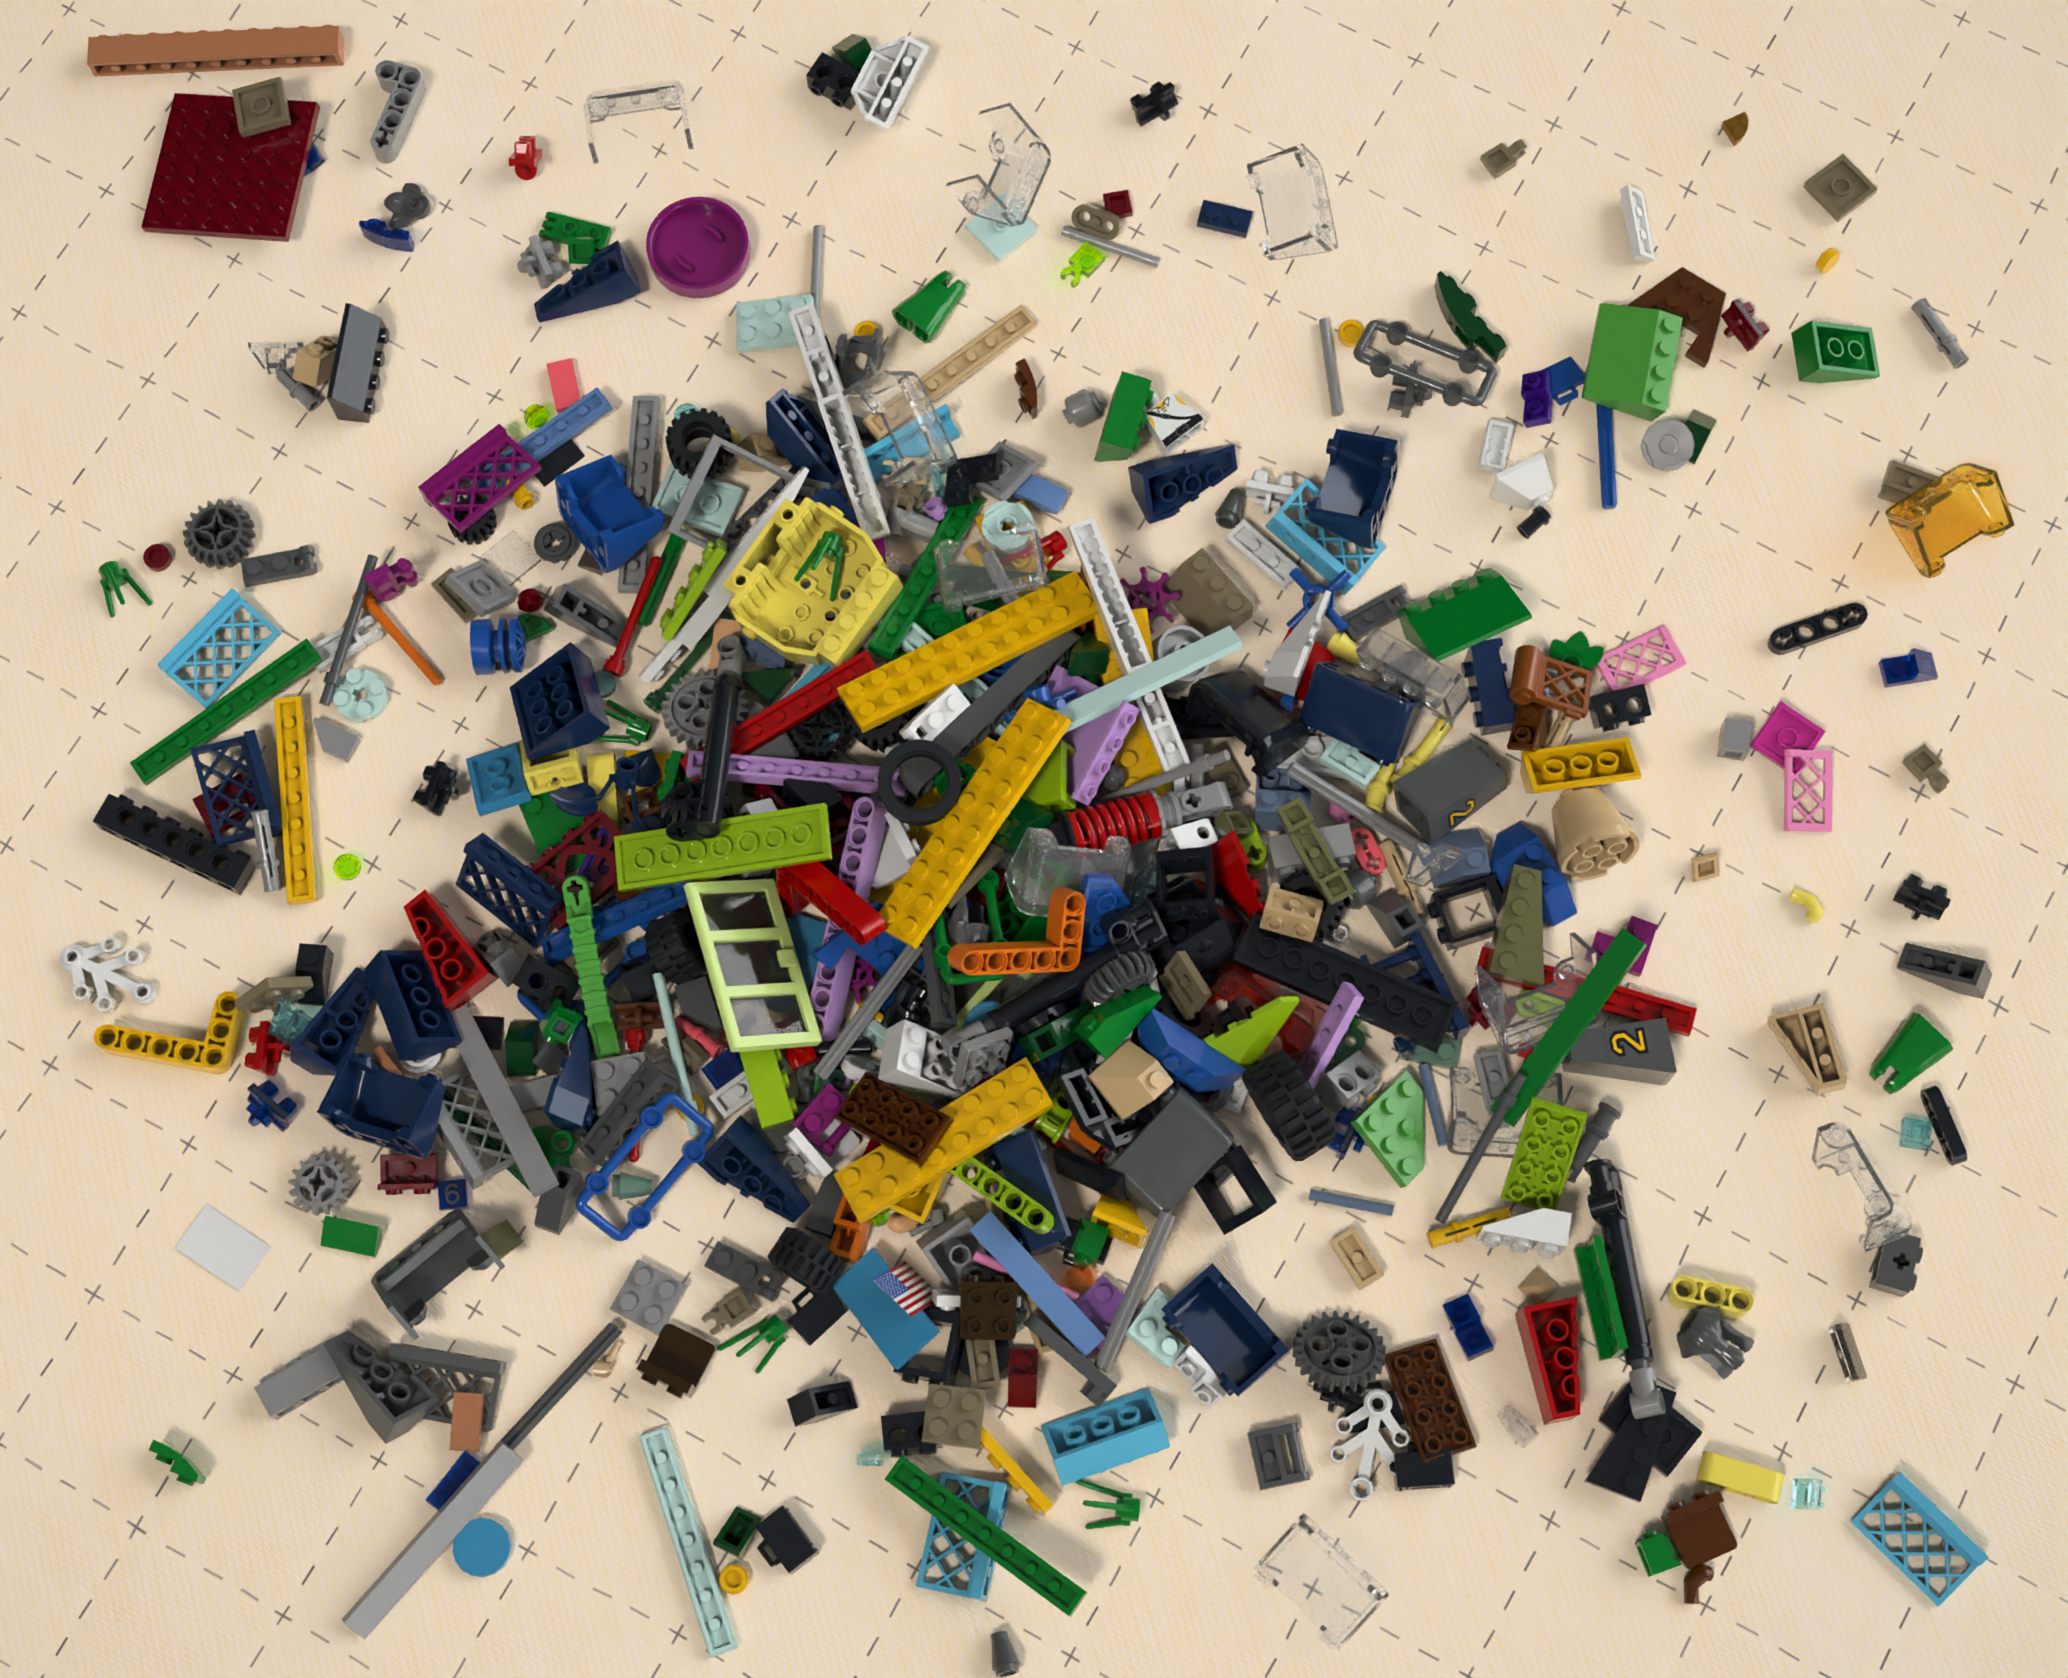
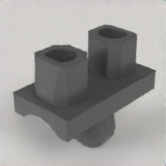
(1403, 401)

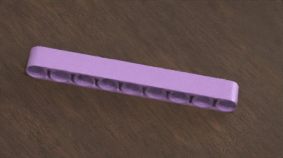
(861, 880)

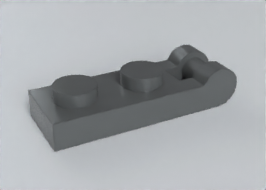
(278, 566)
(1375, 613)
(744, 1271)

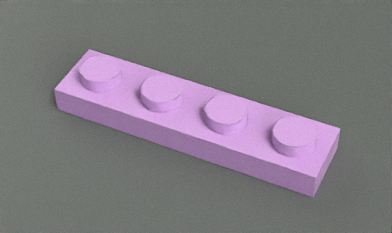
(1330, 1032)

